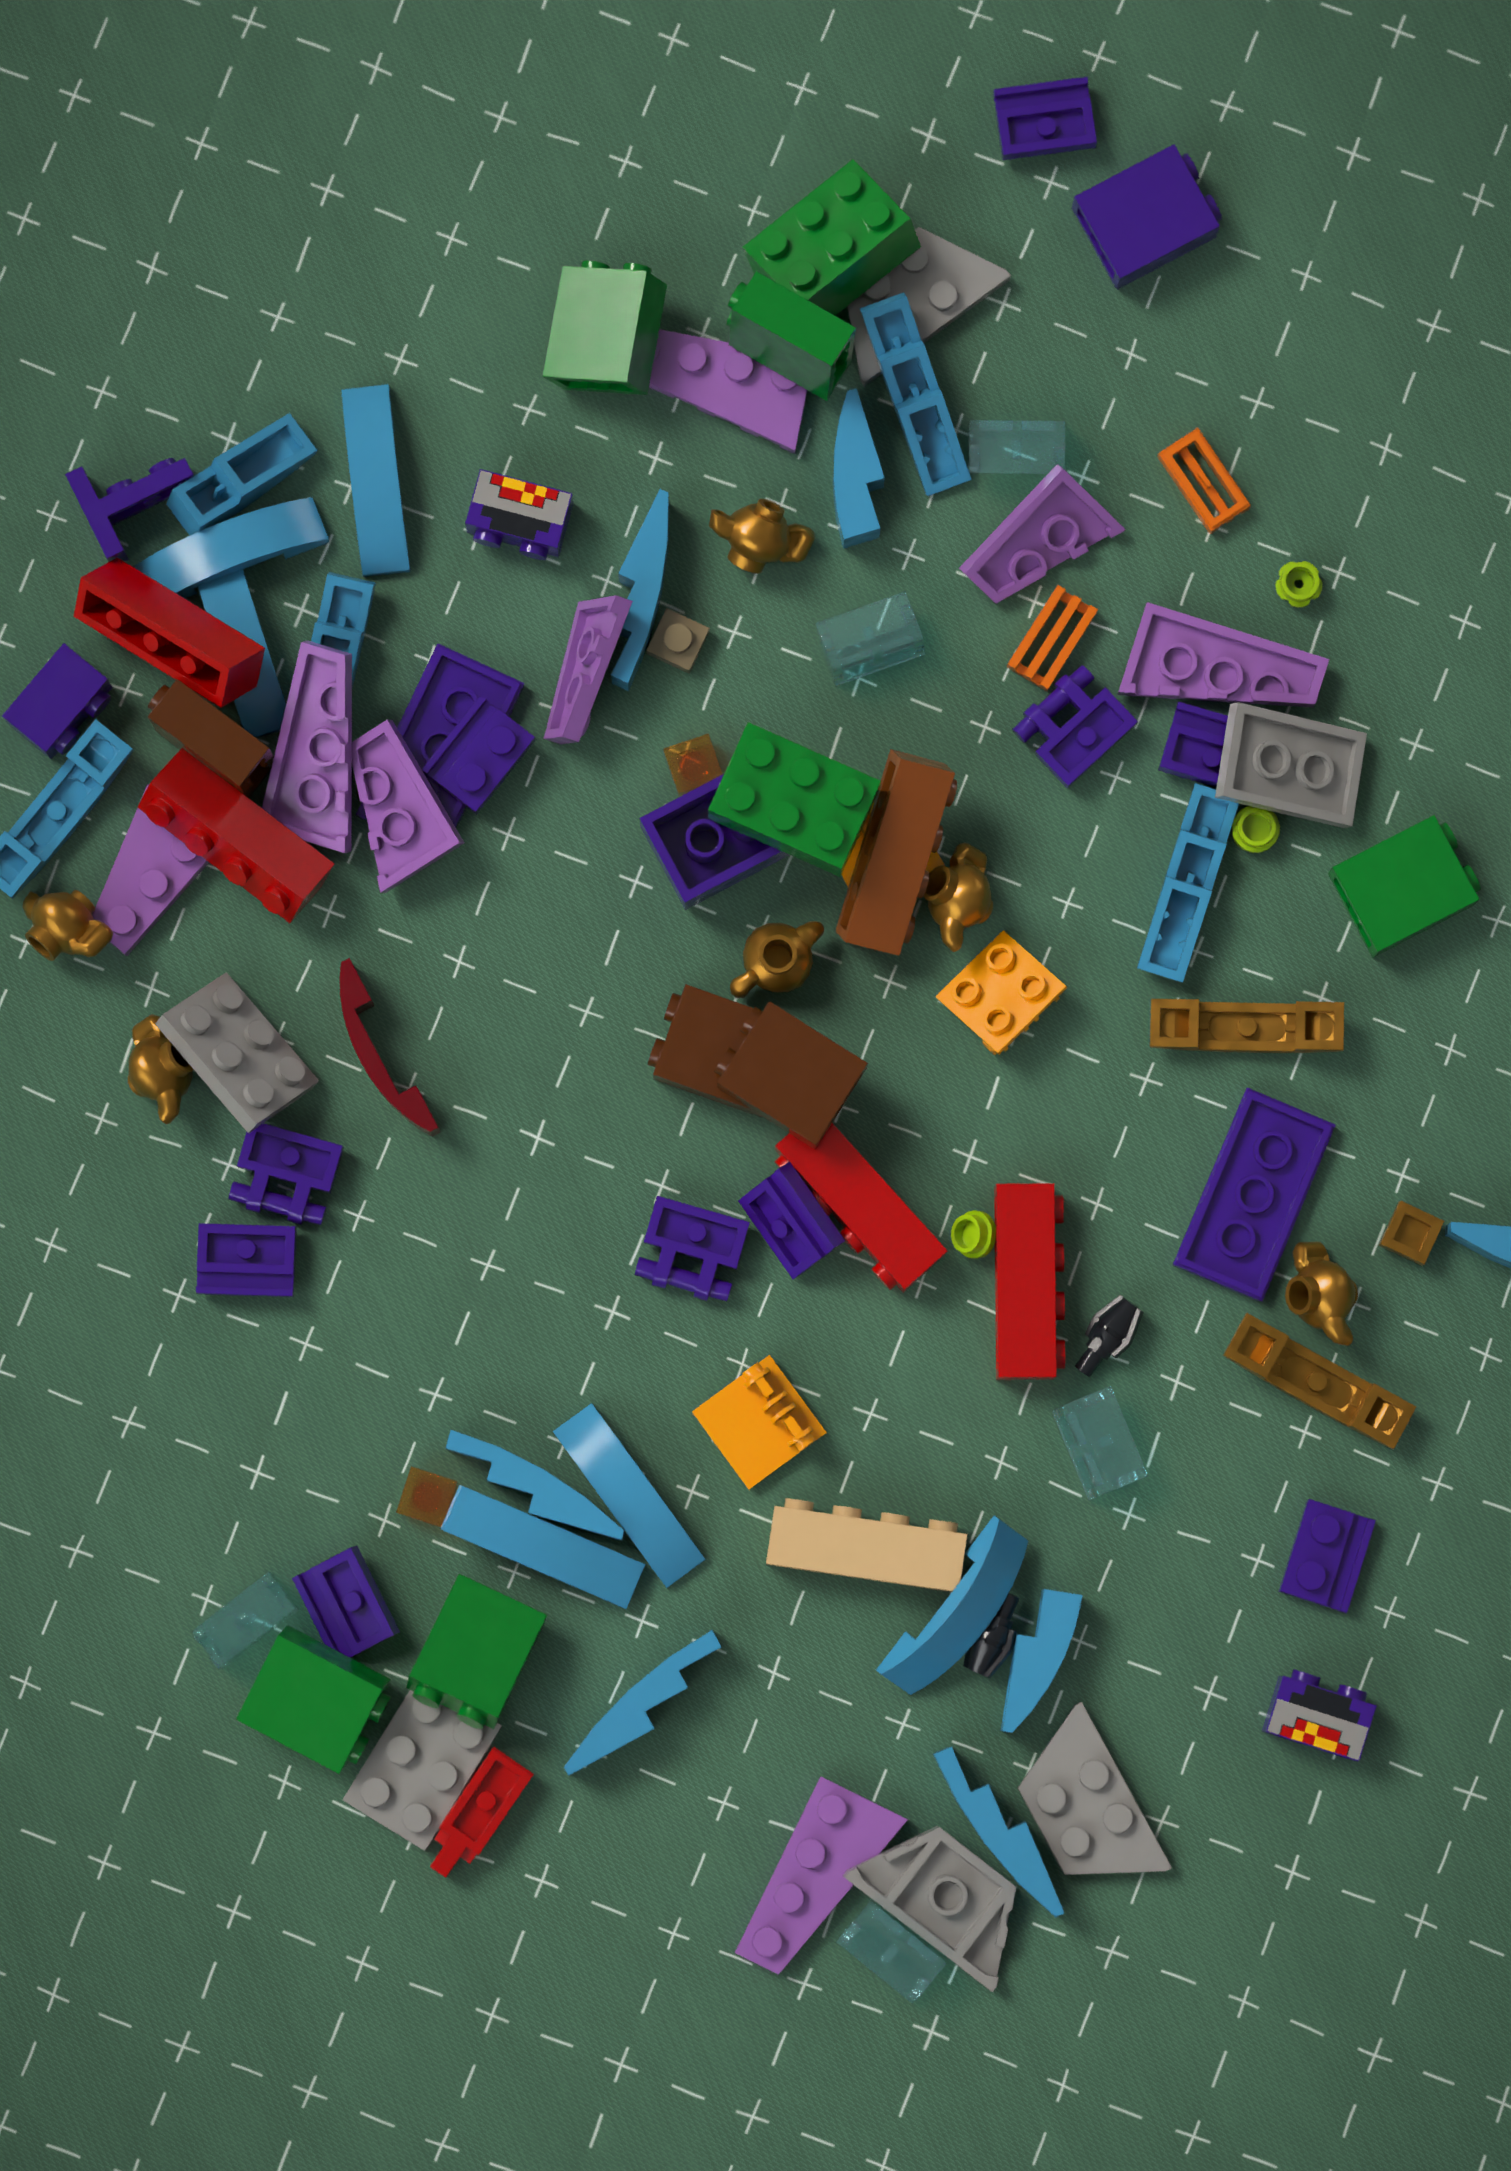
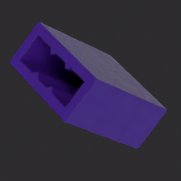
(1147, 215)

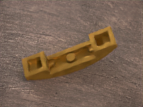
(1247, 1026)
(1319, 1382)

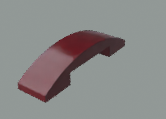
(353, 1002)

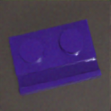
(1044, 118)
(1194, 744)
(478, 754)
(791, 1220)
(246, 1260)
(1327, 1555)
(346, 1603)

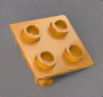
(1001, 992)
(759, 1422)

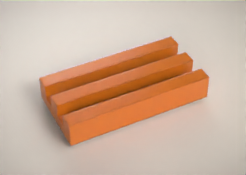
(1225, 514)
(1073, 604)

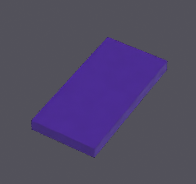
(441, 700)
(1253, 1194)

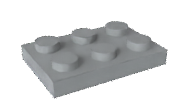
(1290, 765)
(237, 1052)
(419, 1770)

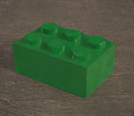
(835, 241)
(794, 799)

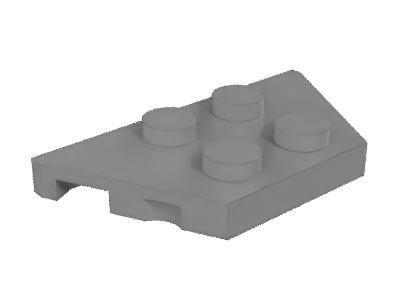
(939, 285)
(1087, 1805)
(943, 1898)

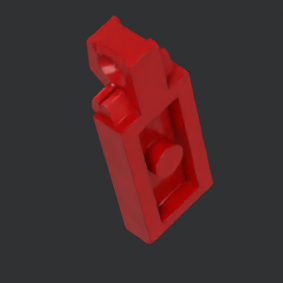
(479, 1810)

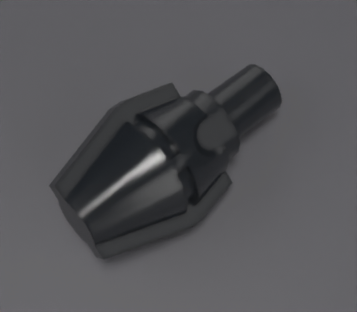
(1109, 1333)
(995, 1642)

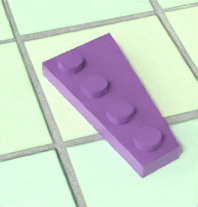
(729, 386)
(1210, 662)
(313, 755)
(808, 1882)

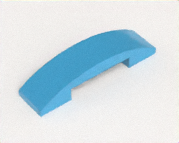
(375, 480)
(236, 545)
(231, 602)
(61, 806)
(629, 1495)
(963, 1615)

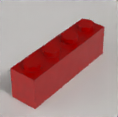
(169, 632)
(235, 835)
(865, 1206)
(1026, 1281)

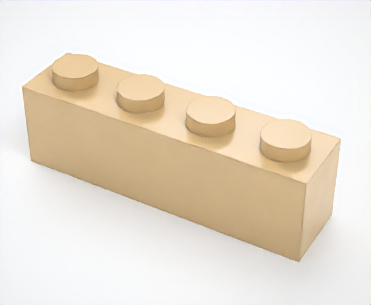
(866, 1548)

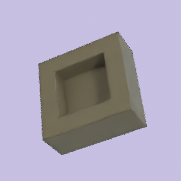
(678, 640)

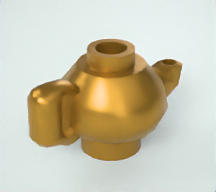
(761, 536)
(959, 894)
(64, 925)
(777, 957)
(158, 1069)
(1321, 1292)

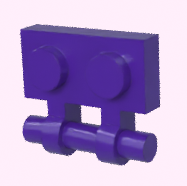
(1085, 736)
(290, 1158)
(696, 1234)

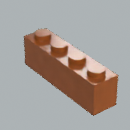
(896, 852)

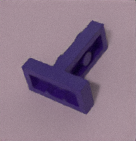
(125, 500)

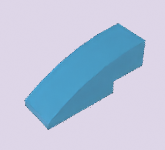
(241, 475)
(855, 475)
(1039, 1657)

